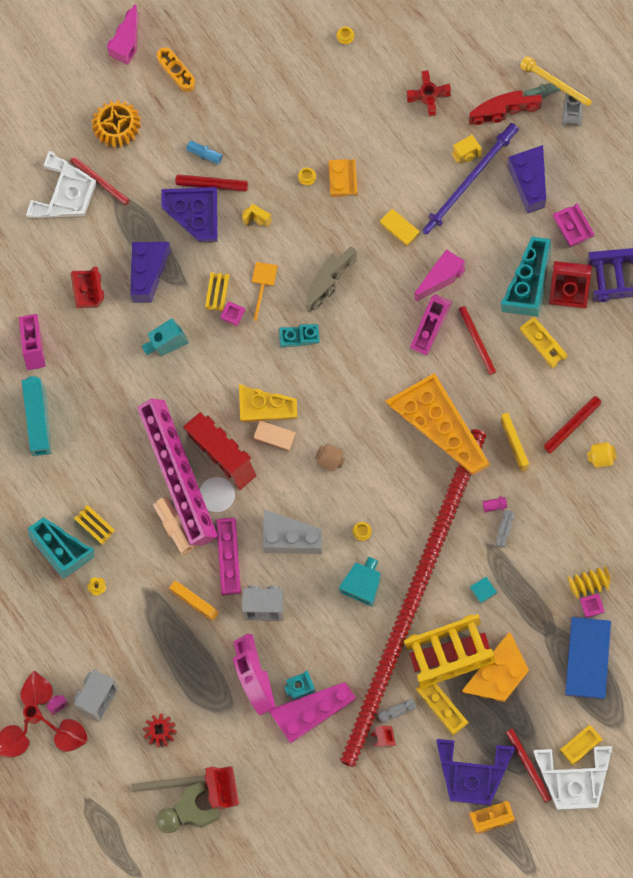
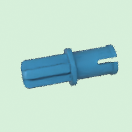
(204, 152)

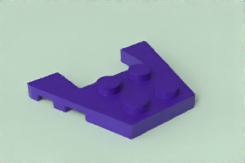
(469, 781)

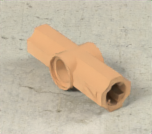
(173, 525)

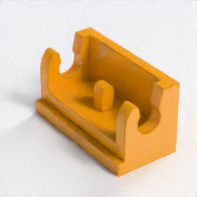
(492, 817)

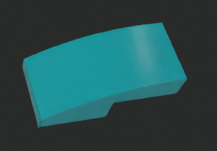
(299, 336)

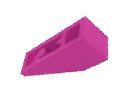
(441, 275)
(431, 324)
(32, 342)

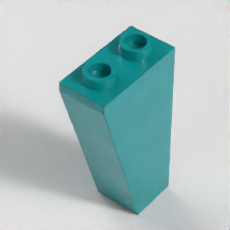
(36, 416)

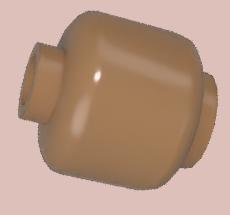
(330, 457)

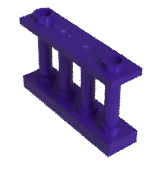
(617, 258)

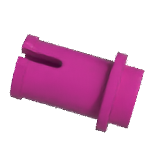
(495, 504)

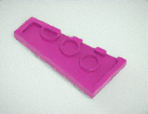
(309, 711)

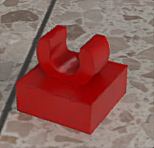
(385, 737)

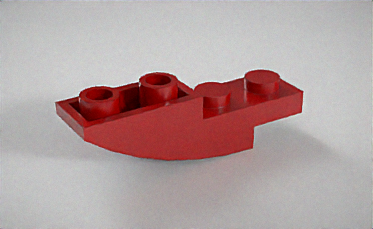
(495, 109)

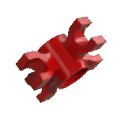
(428, 86)

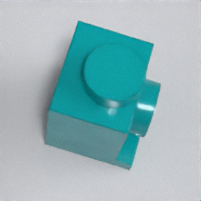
(306, 689)

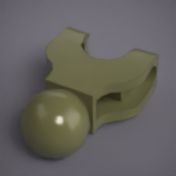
(186, 811)

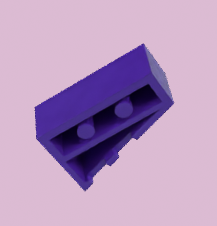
(529, 177)
(147, 265)

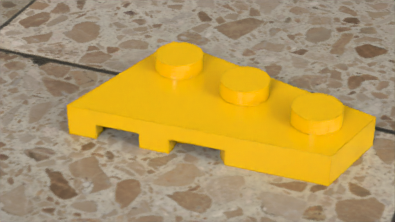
(265, 406)

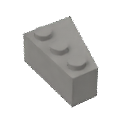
(289, 536)

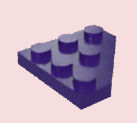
(193, 210)

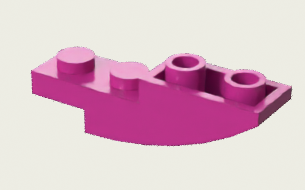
(252, 677)

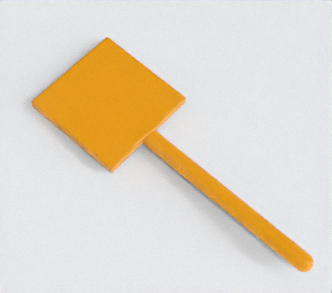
(264, 275)

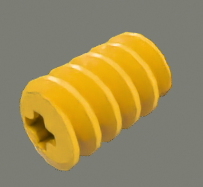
(590, 582)

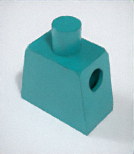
(165, 338)
(362, 582)

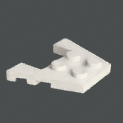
(70, 195)
(575, 787)

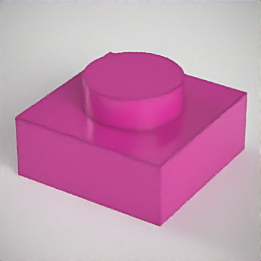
(232, 313)
(592, 605)
(56, 704)

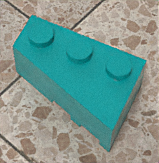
(59, 548)

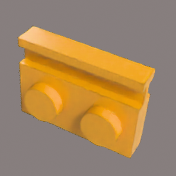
(342, 177)

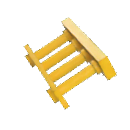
(449, 670)

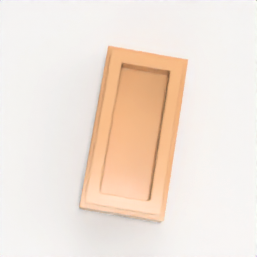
(274, 436)

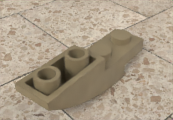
(324, 282)

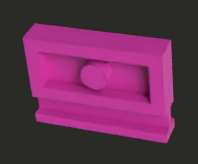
(573, 225)

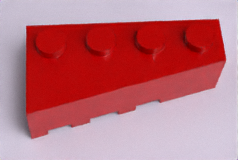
(221, 449)

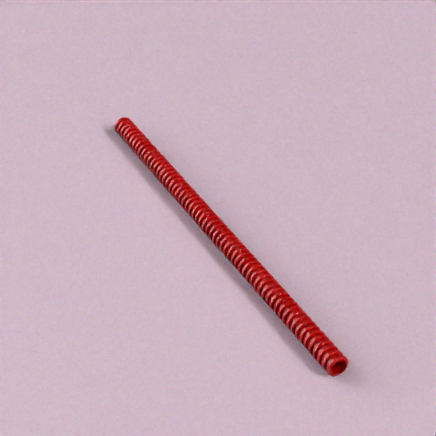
(408, 610)

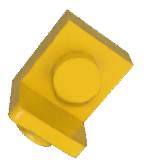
(259, 216)

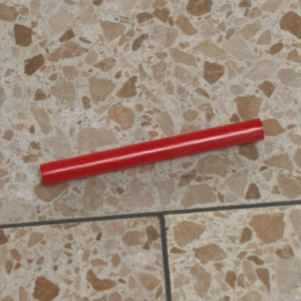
(99, 180)
(477, 340)
(528, 765)

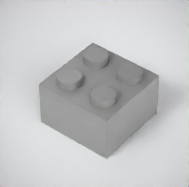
(263, 603)
(95, 695)

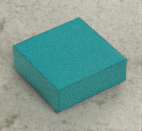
(483, 590)

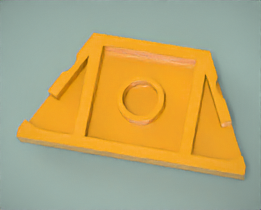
(500, 678)

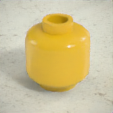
(602, 455)

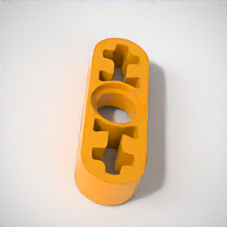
(177, 77)
(193, 600)

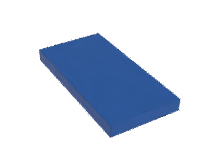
(588, 658)

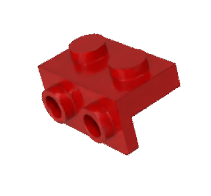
(87, 288)
(221, 787)

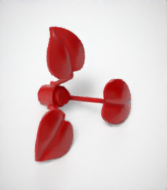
(39, 691)

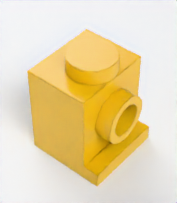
(466, 150)

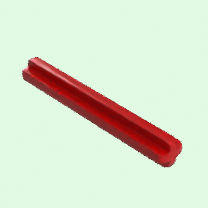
(207, 182)
(572, 424)

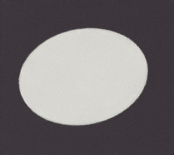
(217, 494)

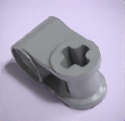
(572, 111)

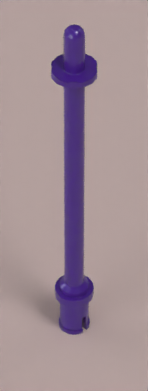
(502, 140)

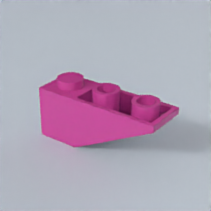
(124, 43)

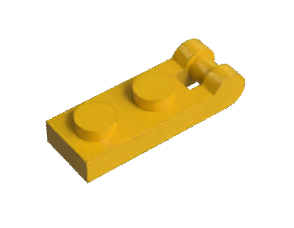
(543, 342)

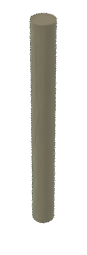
(167, 783)

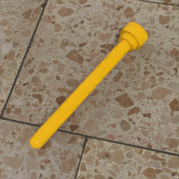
(528, 65)

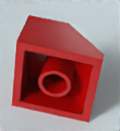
(570, 284)

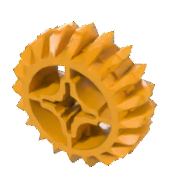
(101, 125)

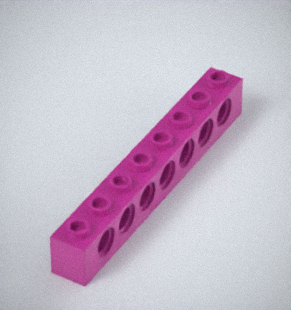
(177, 472)

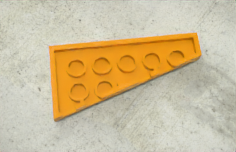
(436, 417)

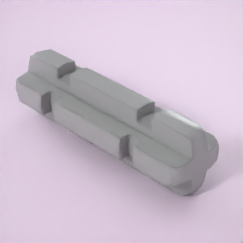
(504, 528)
(396, 710)

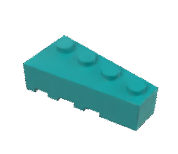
(528, 284)

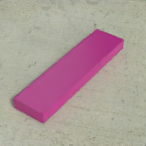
(228, 556)

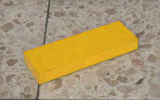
(514, 442)
(443, 708)

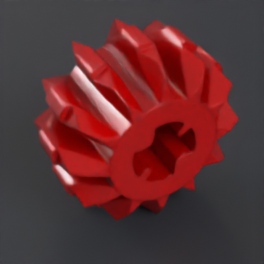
(167, 727)

